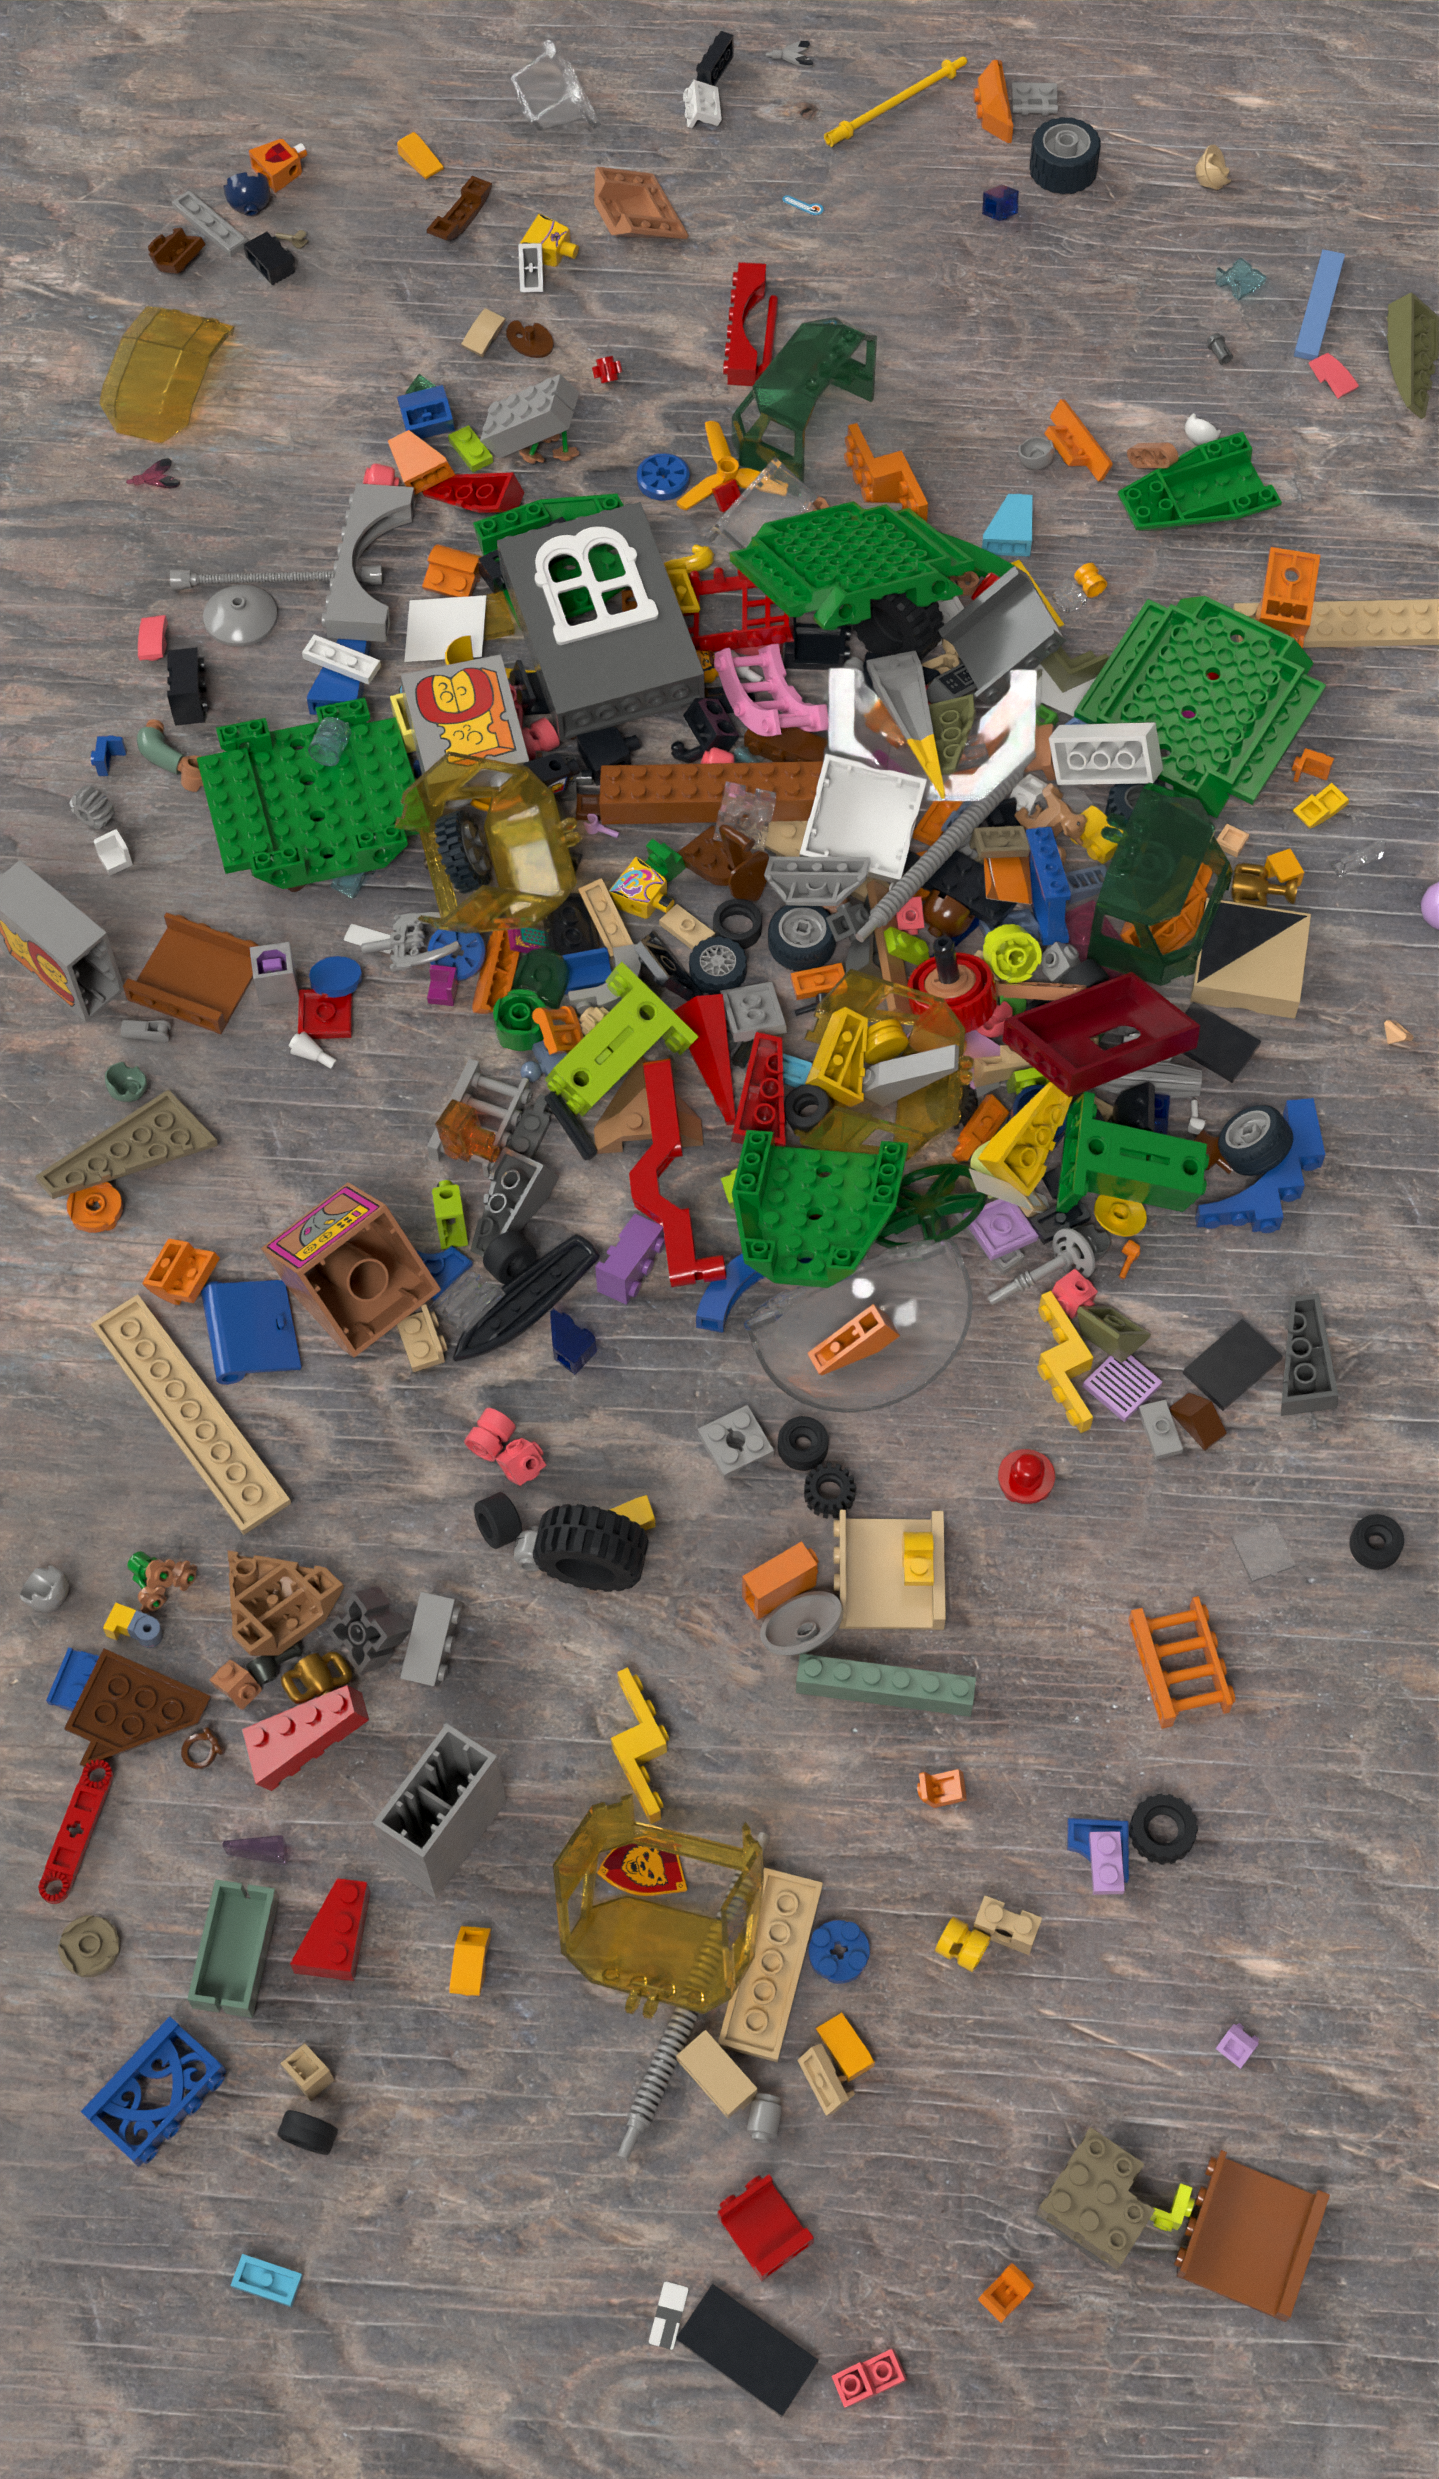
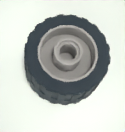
(1064, 155)

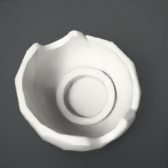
(1200, 431)

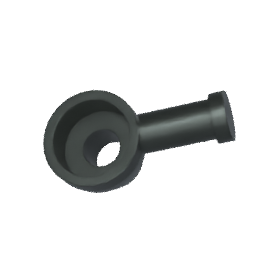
(264, 1667)

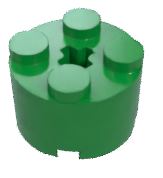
(515, 1022)

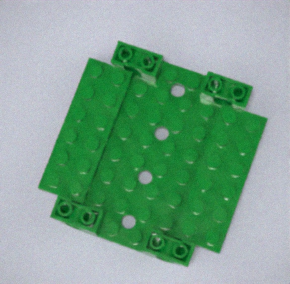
(849, 558)
(1239, 719)
(268, 814)

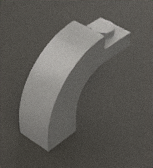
(601, 995)

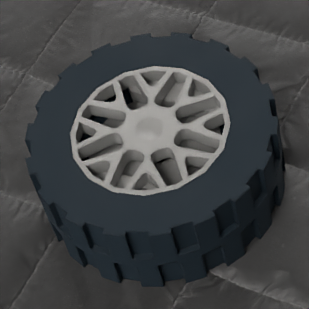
(717, 965)

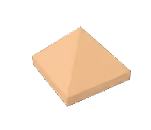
(1396, 1033)

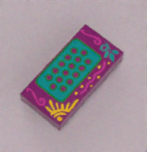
(526, 939)

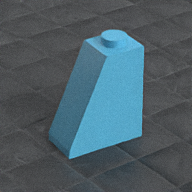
(1011, 527)

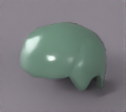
(125, 1083)

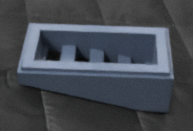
(1084, 892)

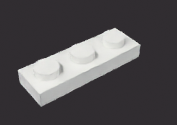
(341, 659)

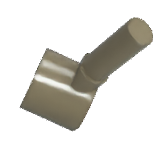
(297, 239)

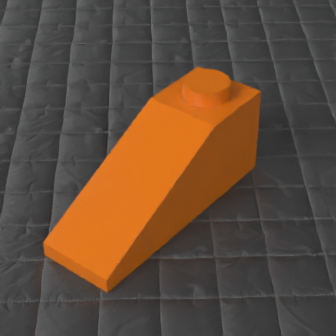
(854, 1341)

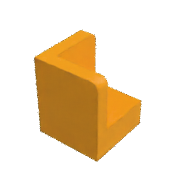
(1284, 867)

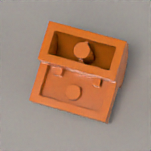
(451, 572)
(180, 1272)

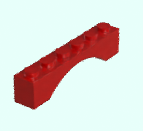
(749, 291)

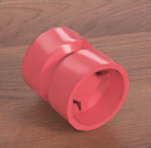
(540, 738)
(491, 1432)

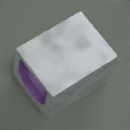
(274, 973)

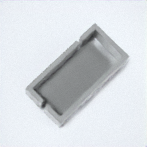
(529, 416)

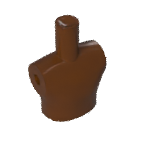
(1213, 1150)

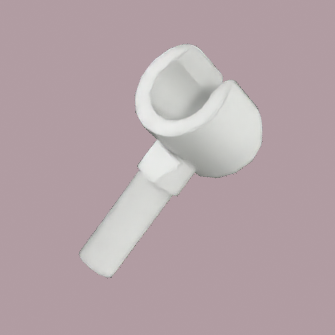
(1196, 1125)

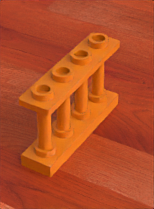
(1159, 1680)

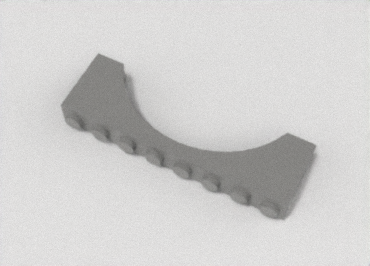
(349, 607)

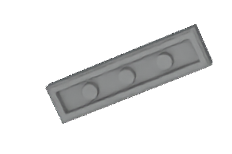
(209, 223)

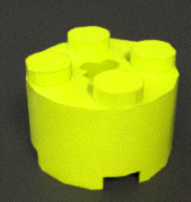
(1020, 944)

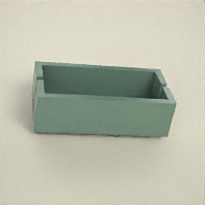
(233, 1948)

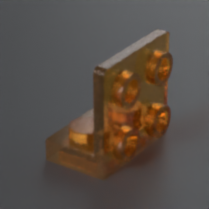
(880, 720)

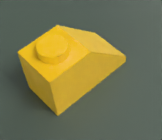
(683, 590)

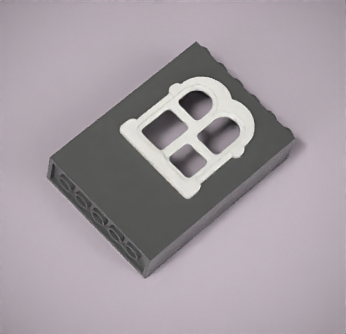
(619, 662)

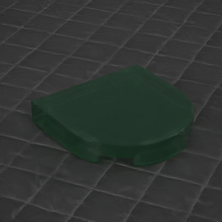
(544, 974)

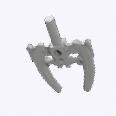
(402, 941)

